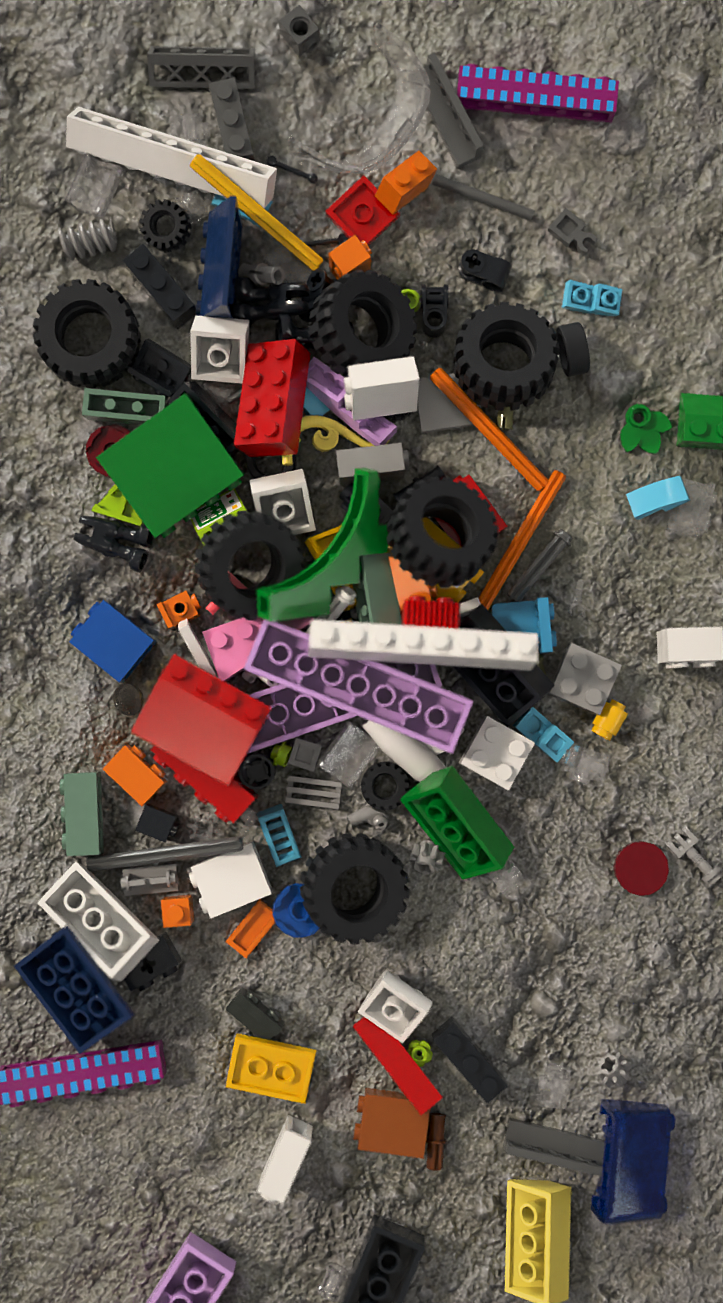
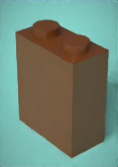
(390, 1124)

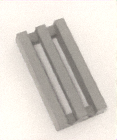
(290, 789)

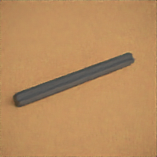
(165, 853)

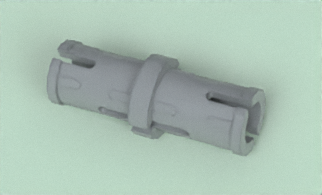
(270, 274)

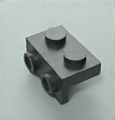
(255, 1015)

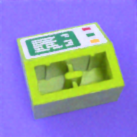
(228, 504)

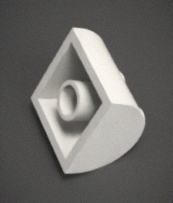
(395, 1006)

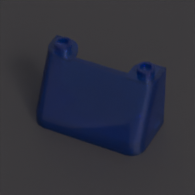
(633, 1162)

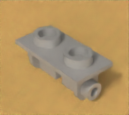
(149, 879)

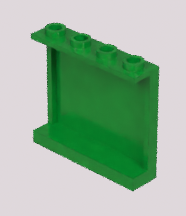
(171, 466)

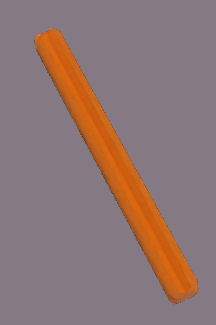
(489, 429)
(521, 538)

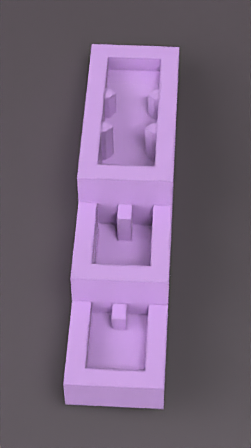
(330, 391)

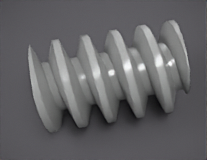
(88, 239)

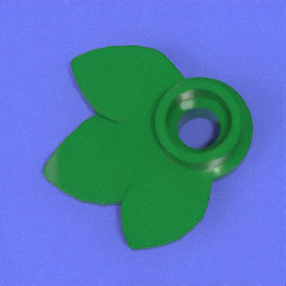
(644, 433)

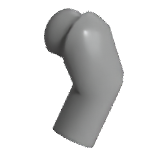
(371, 816)

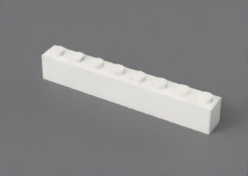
(163, 154)
(422, 645)

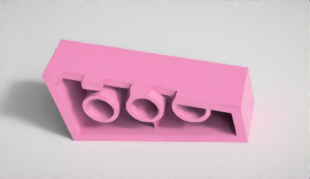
(234, 640)

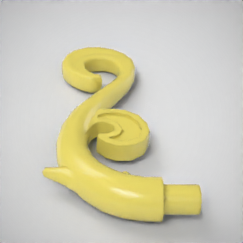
(328, 442)

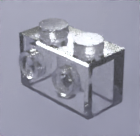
(585, 764)

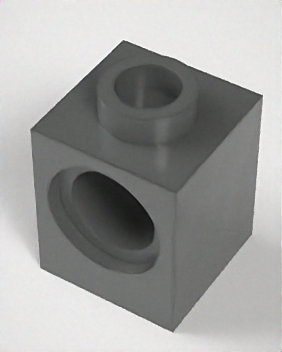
(295, 21)

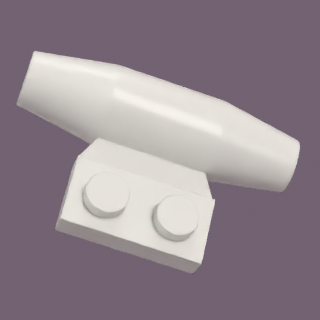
(409, 753)

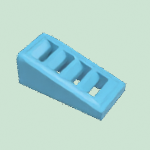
(272, 813)

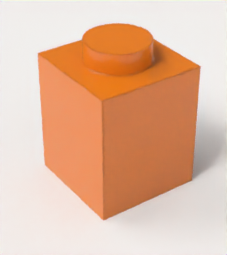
(177, 911)

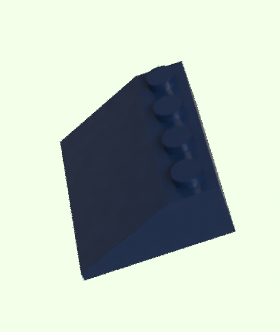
(220, 260)
(74, 989)

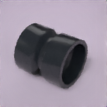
(257, 771)

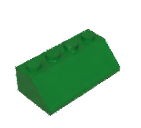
(700, 421)
(458, 823)

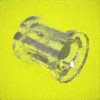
(332, 1281)

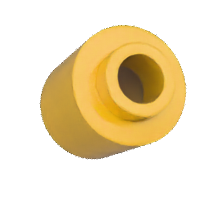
(610, 720)

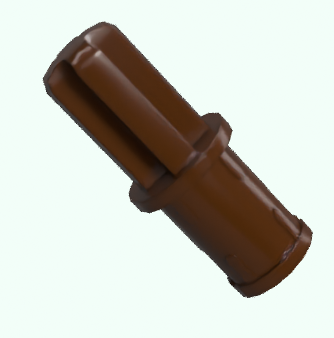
(435, 1141)

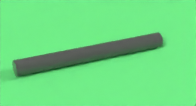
(483, 197)

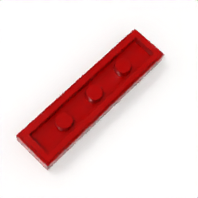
(399, 1065)

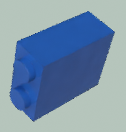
(112, 641)

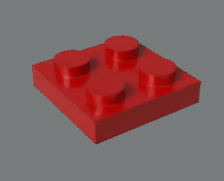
(361, 212)

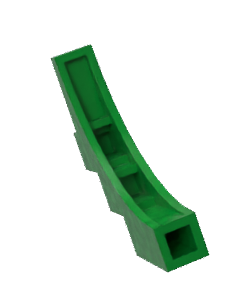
(338, 565)

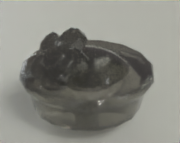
(128, 699)

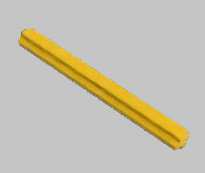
(256, 212)

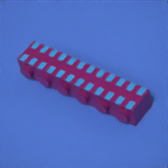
(537, 93)
(82, 1072)

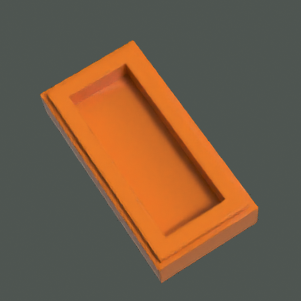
(252, 929)

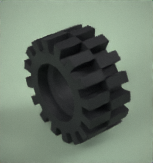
(151, 218)

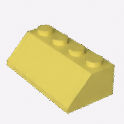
(538, 1240)

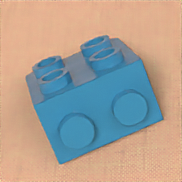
(529, 618)

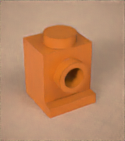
(169, 613)

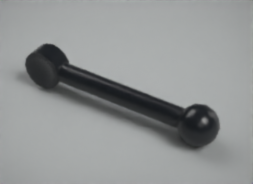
(272, 161)
(341, 239)

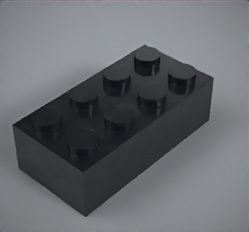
(505, 691)
(384, 1264)

